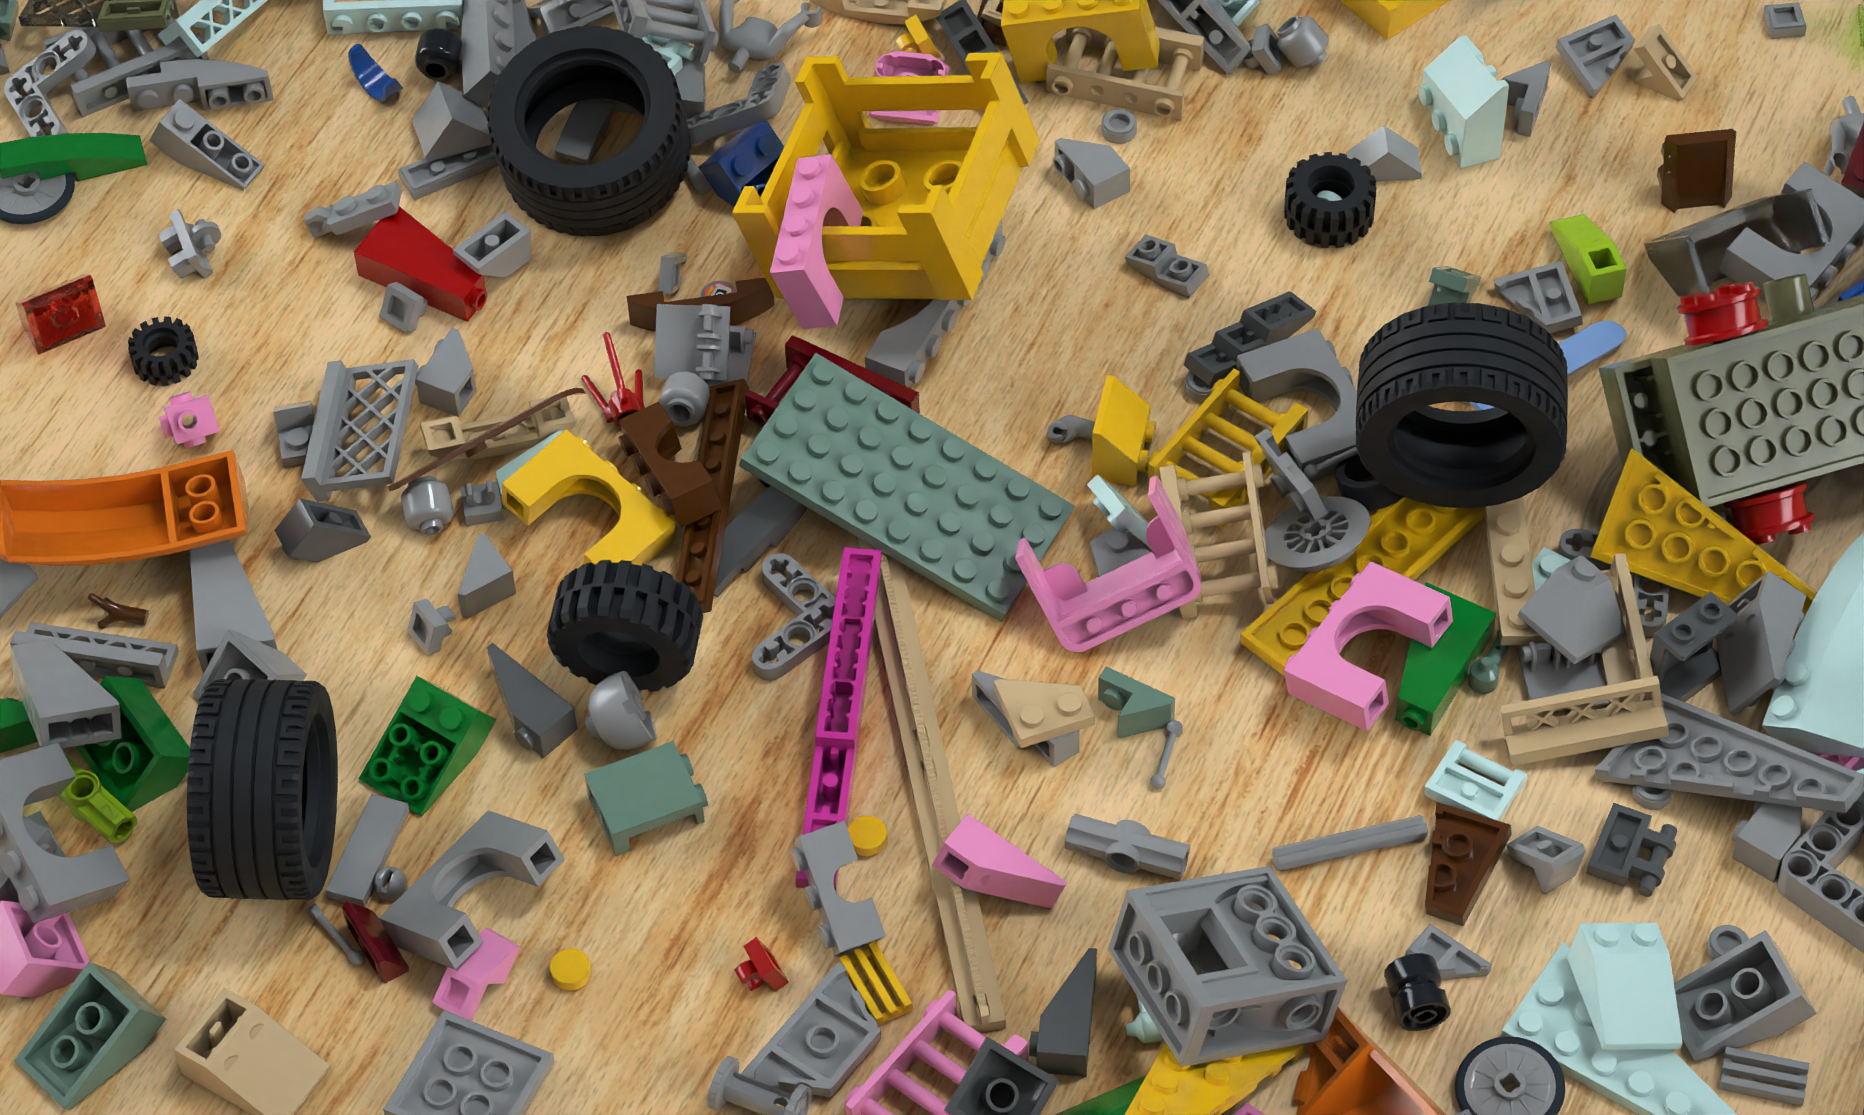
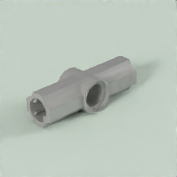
(1127, 846)

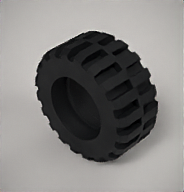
(626, 621)

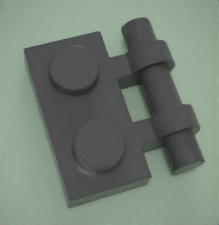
(1619, 846)

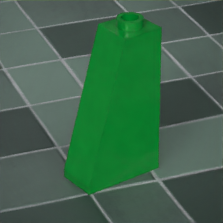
(1437, 673)

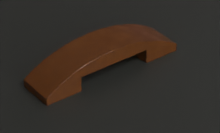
(748, 302)

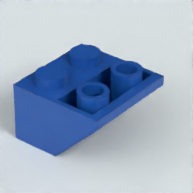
(743, 162)

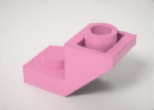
(488, 964)

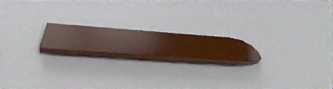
(478, 443)

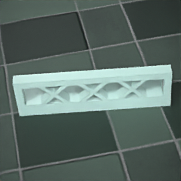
(193, 16)

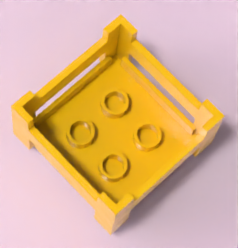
(923, 192)

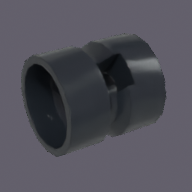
(1416, 992)

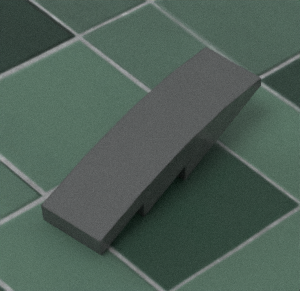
(967, 33)
(1257, 328)
(753, 530)

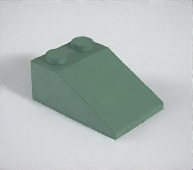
(89, 1035)

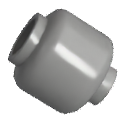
(1302, 41)
(685, 398)
(427, 505)

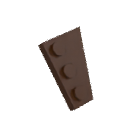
(1461, 861)

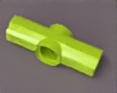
(99, 807)

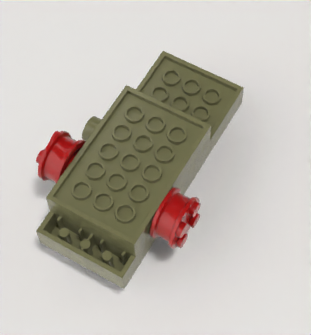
(1749, 401)

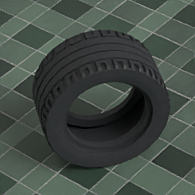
(578, 67)
(1462, 357)
(262, 789)

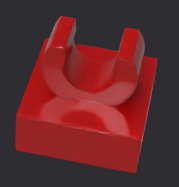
(760, 968)

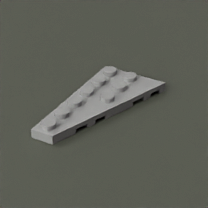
(1730, 761)

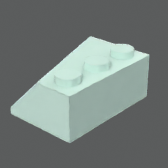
(1466, 103)

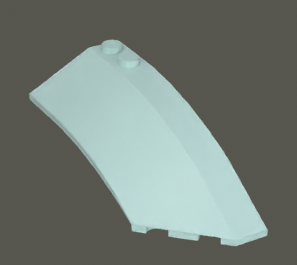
(1823, 689)

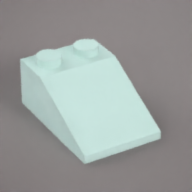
(1626, 985)

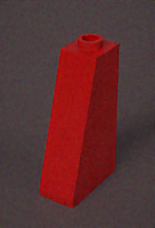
(412, 255)

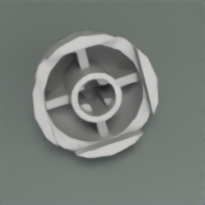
(619, 715)

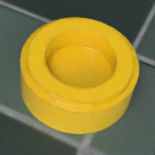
(868, 835)
(570, 969)

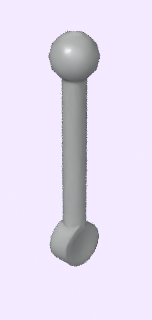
(1312, 470)
(1174, 730)
(355, 957)

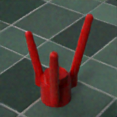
(622, 400)

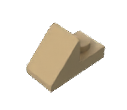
(1664, 65)

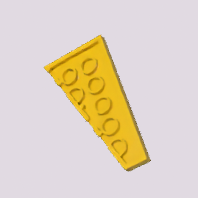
(1206, 1086)

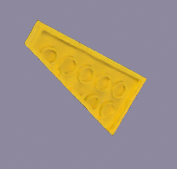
(1681, 539)

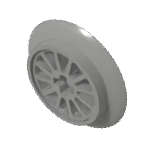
(1317, 544)

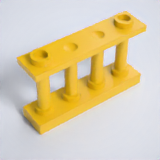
(1208, 416)

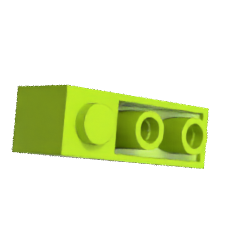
(1590, 258)

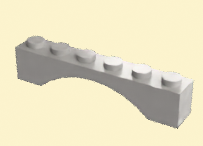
(906, 348)

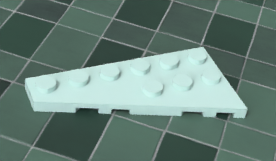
(1636, 1079)

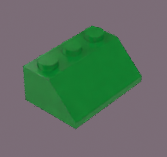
(148, 756)

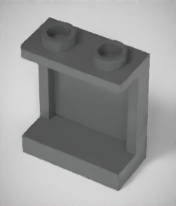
(1684, 650)

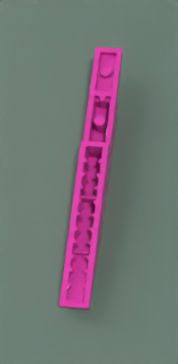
(843, 694)

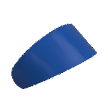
(371, 75)

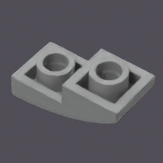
(583, 130)
(1161, 264)

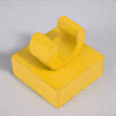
(918, 40)

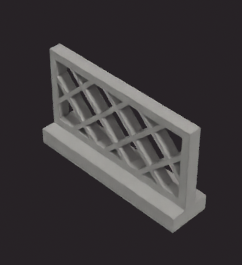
(333, 427)

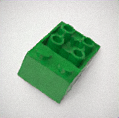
(426, 745)

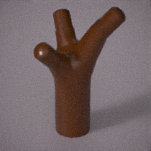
(118, 612)

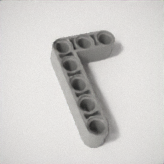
(1822, 879)

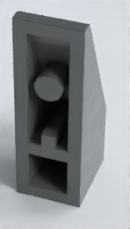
(535, 710)
(1066, 1023)

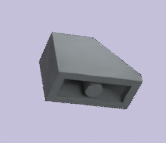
(320, 531)

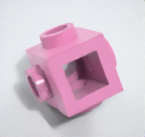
(203, 422)

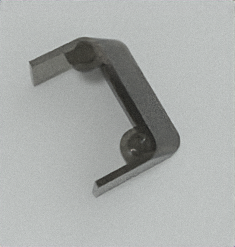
(1693, 254)

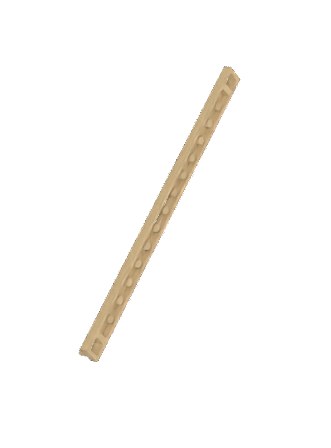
(934, 798)

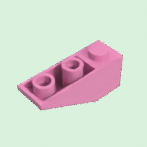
(991, 865)

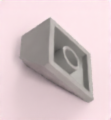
(1575, 610)
(247, 659)

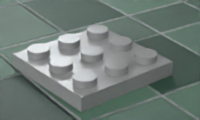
(470, 1072)

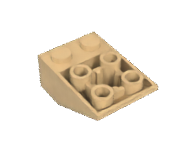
(249, 1058)

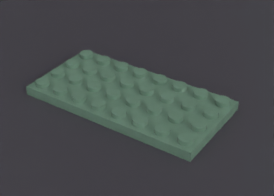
(905, 485)

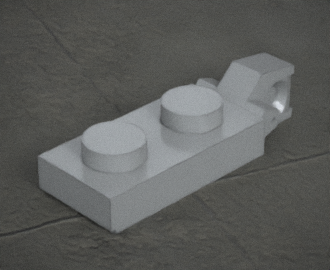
(355, 211)

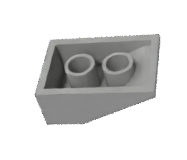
(1740, 999)

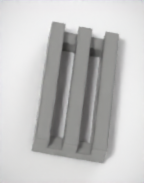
(1766, 1070)

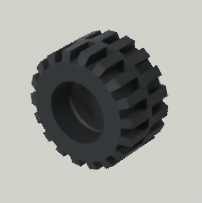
(1325, 220)

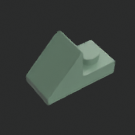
(1452, 285)
(1140, 705)

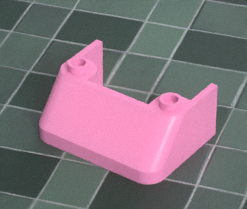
(1123, 597)

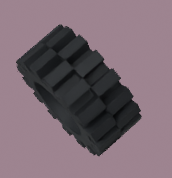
(166, 366)

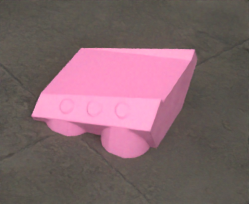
(909, 64)

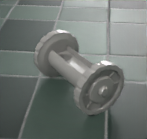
(753, 1094)

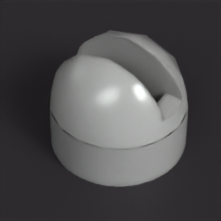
(396, 887)

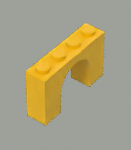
(1032, 23)
(572, 468)

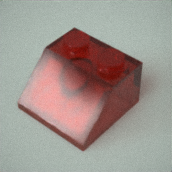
(61, 313)

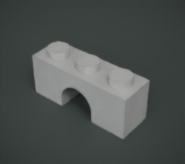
(844, 923)

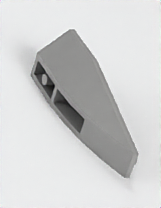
(490, 38)

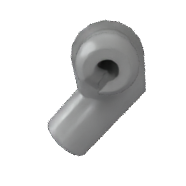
(1069, 428)

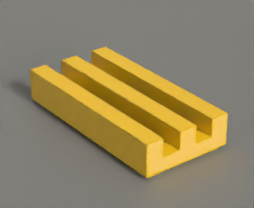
(862, 958)

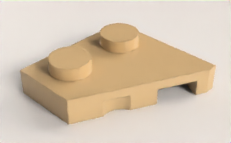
(1043, 709)

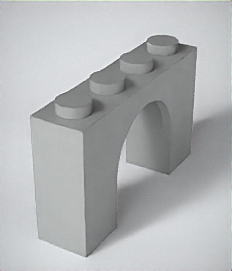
(1760, 261)
(1309, 366)
(492, 848)
(47, 882)

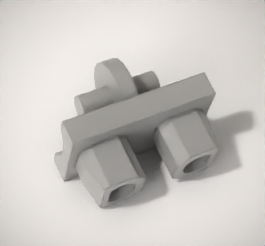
(193, 241)

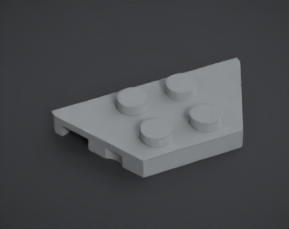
(819, 1040)

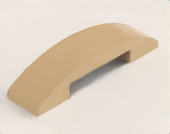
(885, 10)
(447, 434)

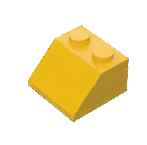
(1121, 434)

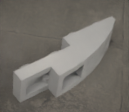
(211, 81)

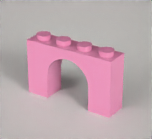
(815, 200)
(1373, 601)

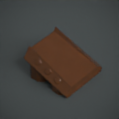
(1697, 169)

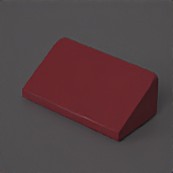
(374, 942)

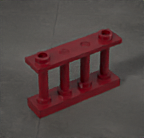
(798, 355)

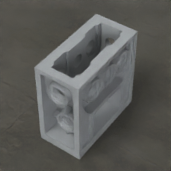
(1214, 973)

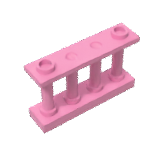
(937, 1016)

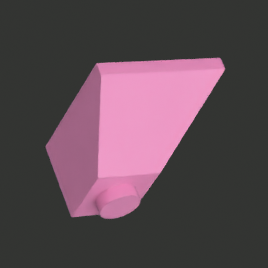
(39, 954)

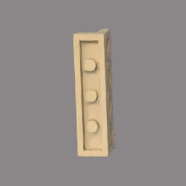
(1627, 656)
(1584, 727)

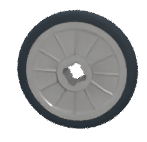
(32, 200)
(1507, 1060)

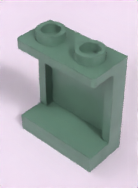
(644, 794)

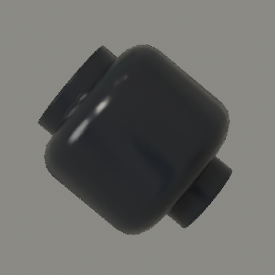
(438, 54)

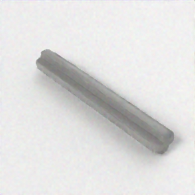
(1349, 842)

